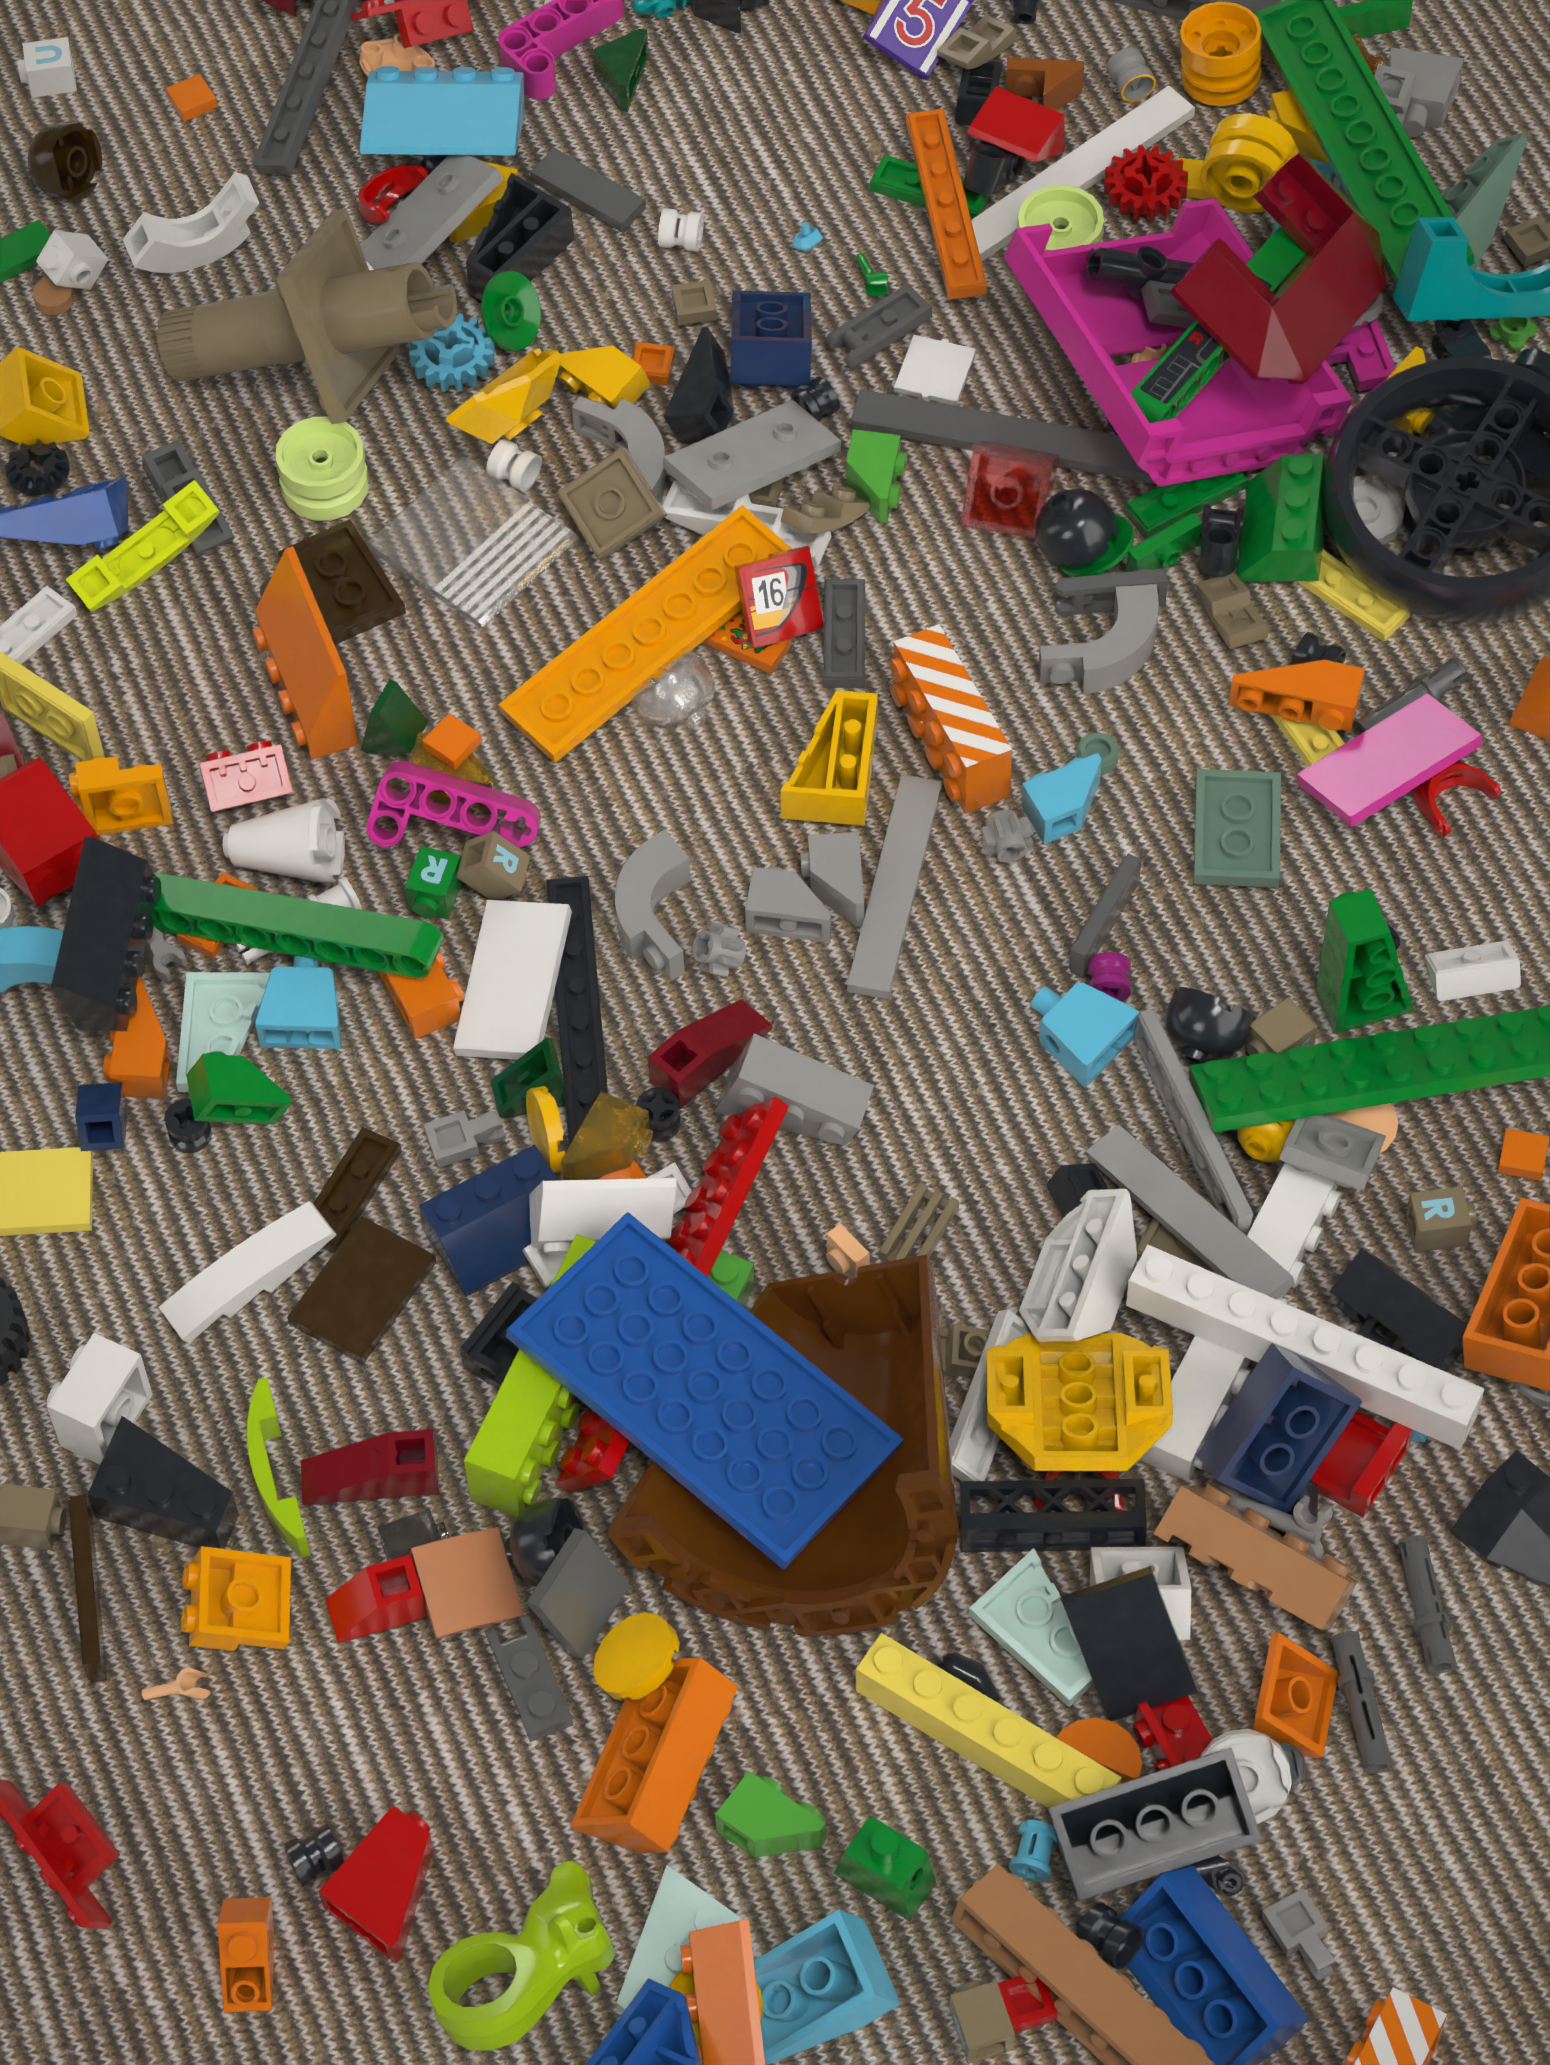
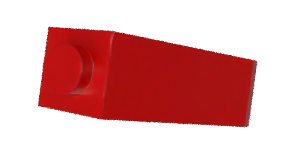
(382, 1882)

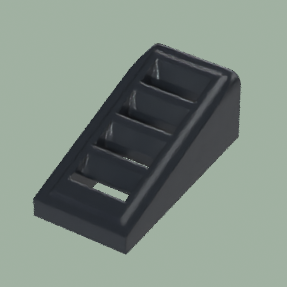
(976, 90)

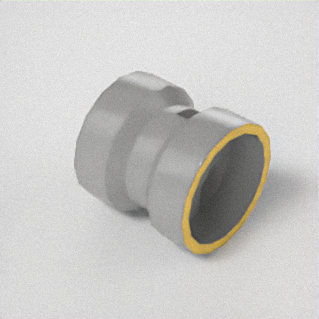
(1131, 74)

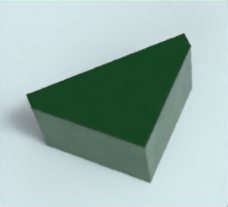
(621, 65)
(393, 723)
(531, 1070)

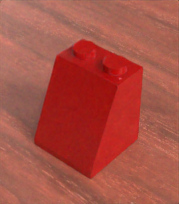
(40, 832)

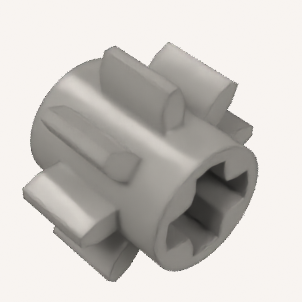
(1006, 836)
(719, 949)

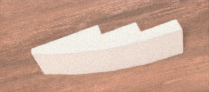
(693, 514)
(246, 1270)

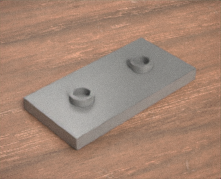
(431, 212)
(752, 454)

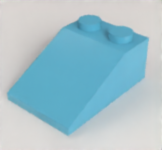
(821, 1986)

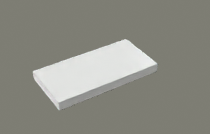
(512, 979)

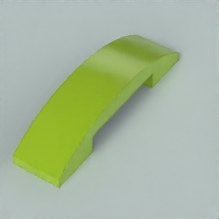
(262, 1426)

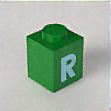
(433, 883)

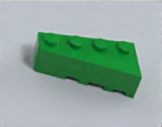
(1359, 965)

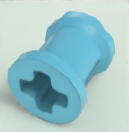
(1034, 1851)

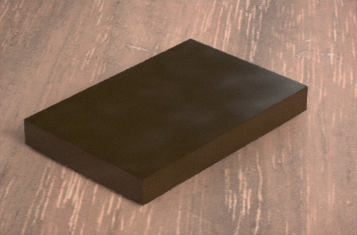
(347, 582)
(362, 1290)

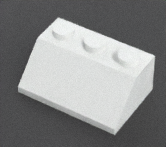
(594, 1206)

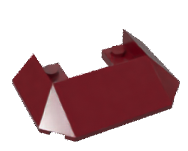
(1316, 305)

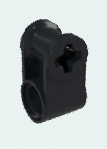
(991, 168)
(1458, 340)
(1220, 540)

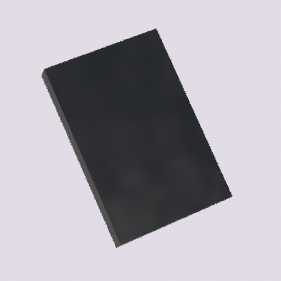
(1129, 1643)

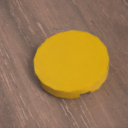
(545, 1125)
(635, 1656)

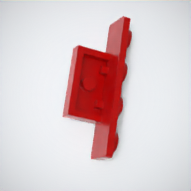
(422, 19)
(65, 1846)

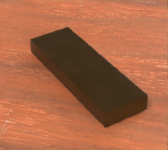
(355, 1182)

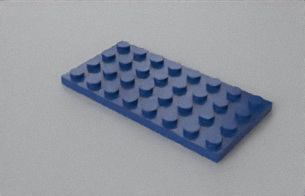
(705, 1389)

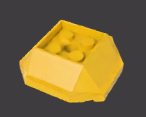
(1079, 1401)

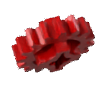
(1146, 182)

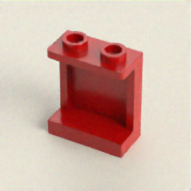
(1361, 1462)

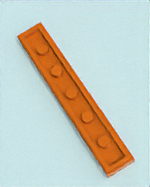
(946, 204)

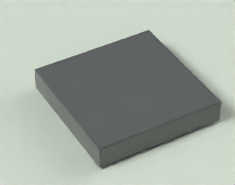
(578, 1593)

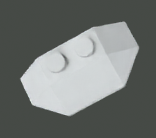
(1082, 1269)

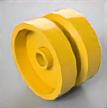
(1242, 158)

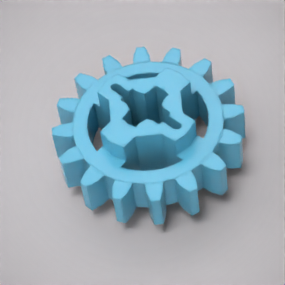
(453, 355)

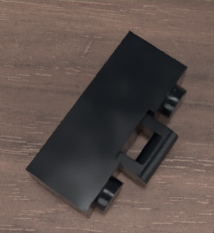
(1386, 1297)

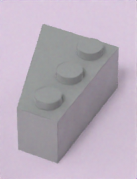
(819, 1097)

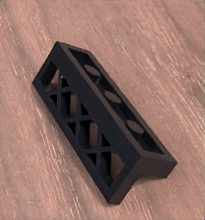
(1052, 1530)

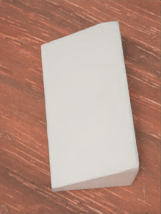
(1473, 970)

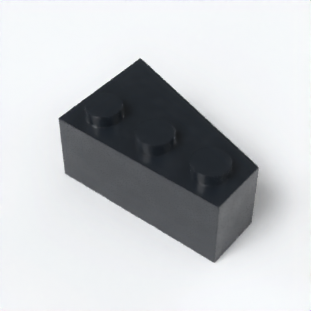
(521, 236)
(160, 1492)

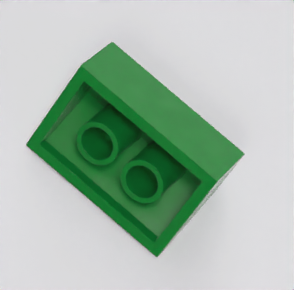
(1284, 521)

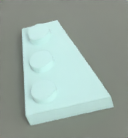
(217, 1015)
(1032, 1625)
(674, 1913)

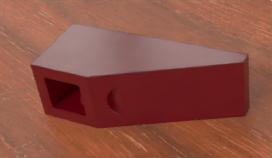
(704, 1050)
(373, 1469)

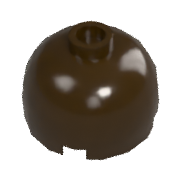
(65, 160)

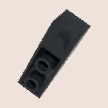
(703, 394)

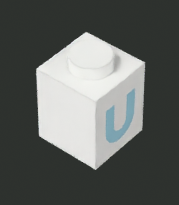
(48, 67)

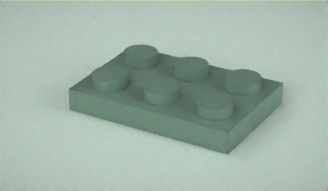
(1237, 828)

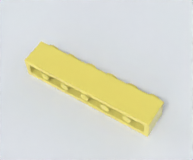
(977, 1726)

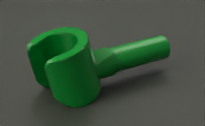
(875, 282)

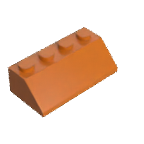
(656, 1759)
(724, 1994)

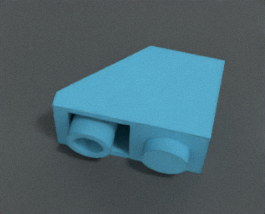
(1062, 798)

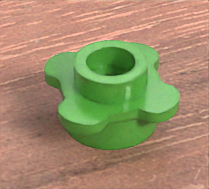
(1513, 331)

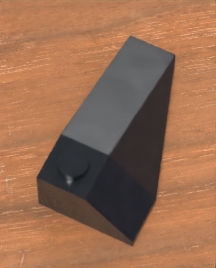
(1511, 1520)

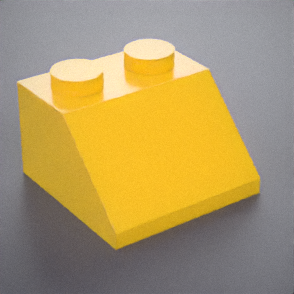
(40, 400)

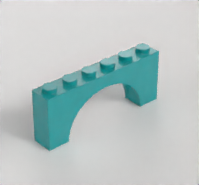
(1442, 286)

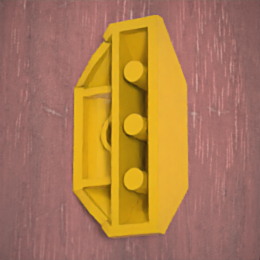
(510, 399)

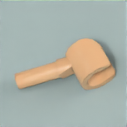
(182, 1685)

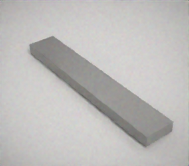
(894, 887)
(1191, 1121)
(1187, 1214)

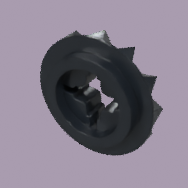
(29, 479)

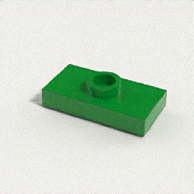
(1166, 546)

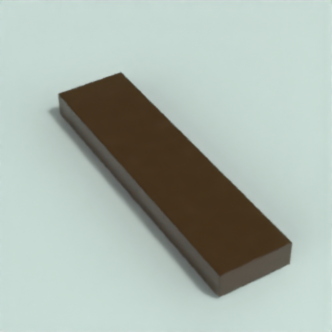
(87, 1588)

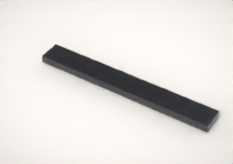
(579, 1005)

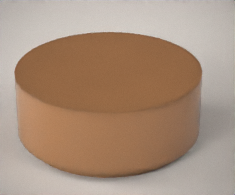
(51, 298)

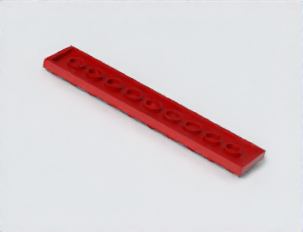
(699, 1240)

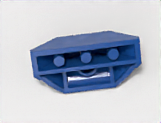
(651, 2031)

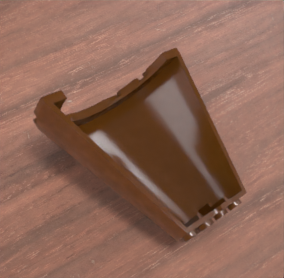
(893, 1536)

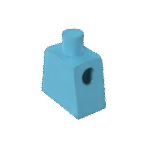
(300, 1008)
(1084, 1028)

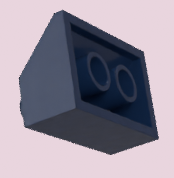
(486, 1220)
(1278, 1429)

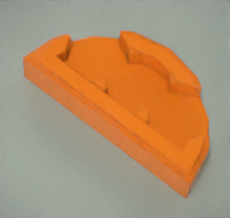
(1105, 1744)

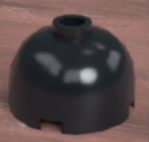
(1075, 528)
(1205, 1025)
(540, 1535)

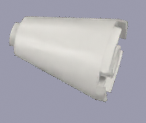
(290, 842)

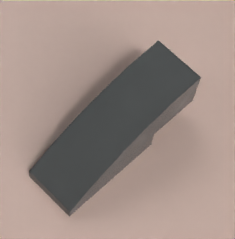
(169, 473)

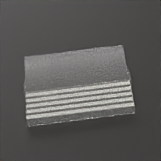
(471, 542)

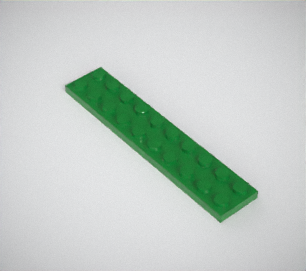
(1352, 122)
(1374, 1069)

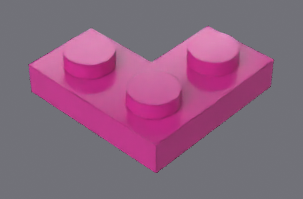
(1366, 355)

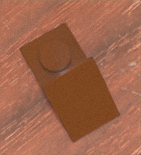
(1052, 79)

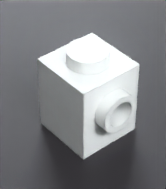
(72, 260)

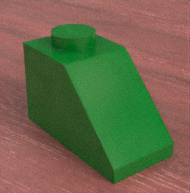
(234, 1091)

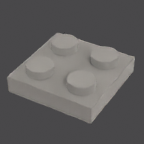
(1333, 1149)

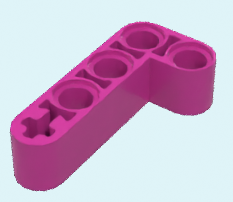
(547, 33)
(455, 813)

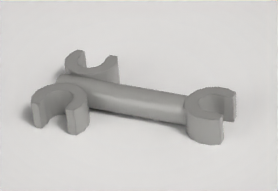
(1301, 1524)

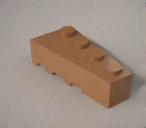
(1257, 1554)

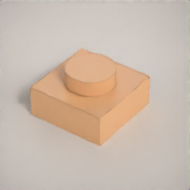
(845, 1252)

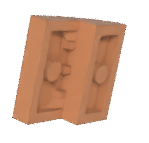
(466, 1582)

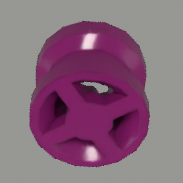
(1110, 974)

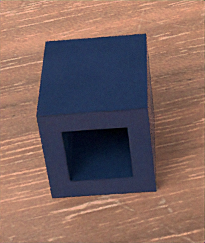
(101, 1116)

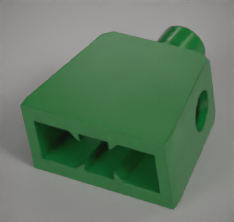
(884, 1864)

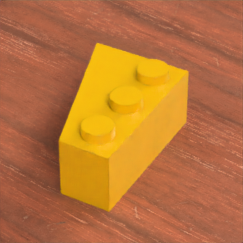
(837, 765)

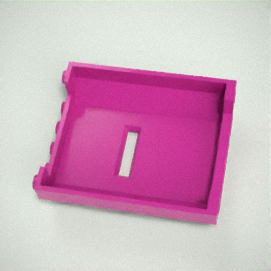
(1232, 419)

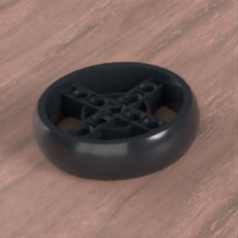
(1461, 490)

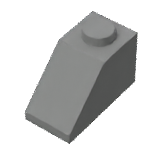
(836, 873)
(785, 907)

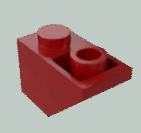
(377, 1600)

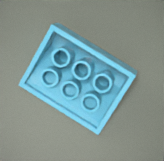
(443, 111)

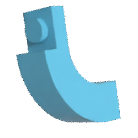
(28, 955)

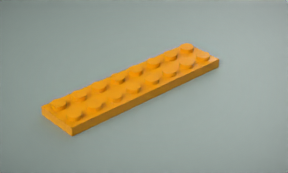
(639, 638)

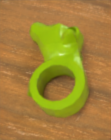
(557, 1944)

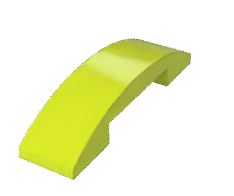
(146, 550)

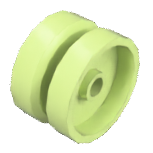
(1070, 212)
(322, 469)

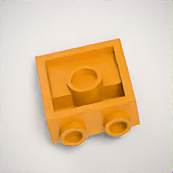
(119, 798)
(237, 1599)

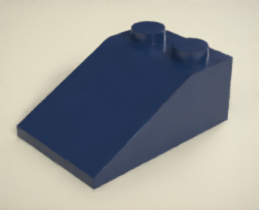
(771, 338)

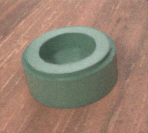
(1104, 746)

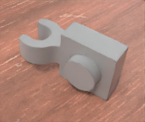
(161, 953)
(455, 1137)
(1300, 1927)

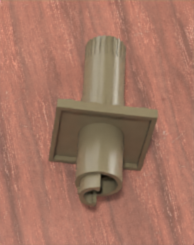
(321, 313)

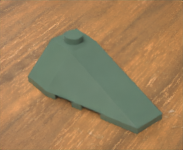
(1482, 195)

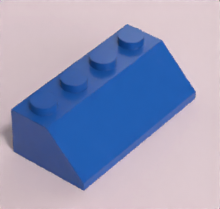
(1210, 1973)

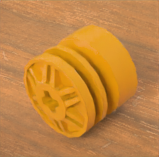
(1220, 53)

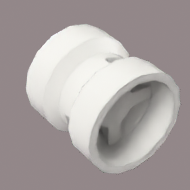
(680, 229)
(514, 465)

